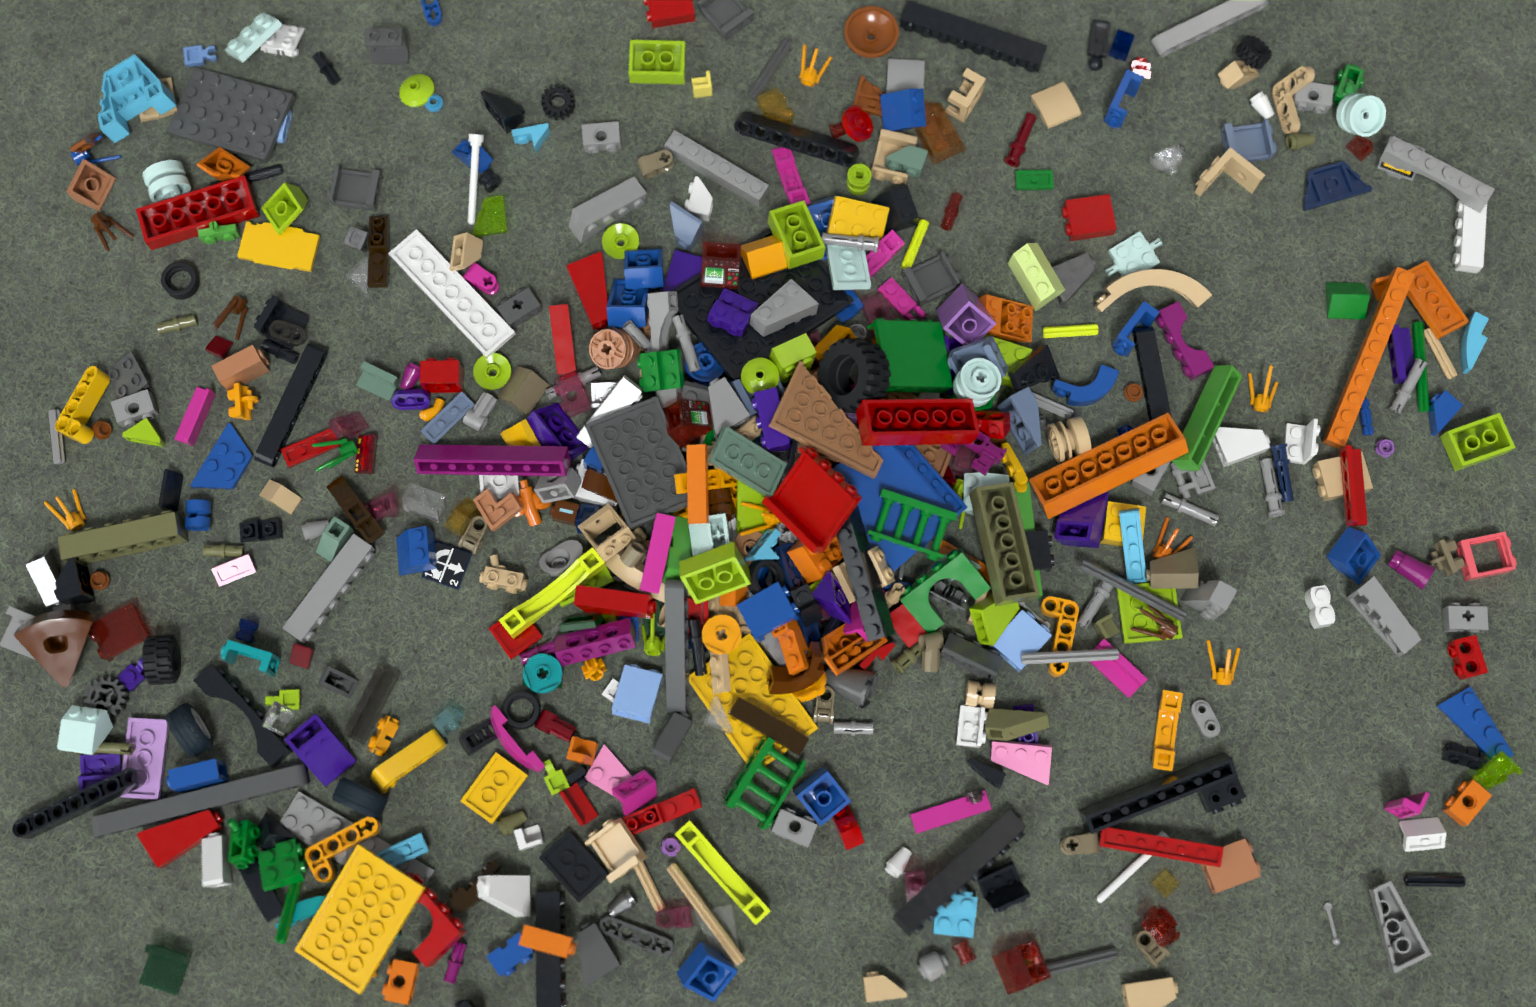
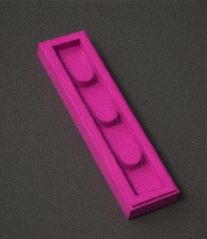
(657, 553)
(948, 813)

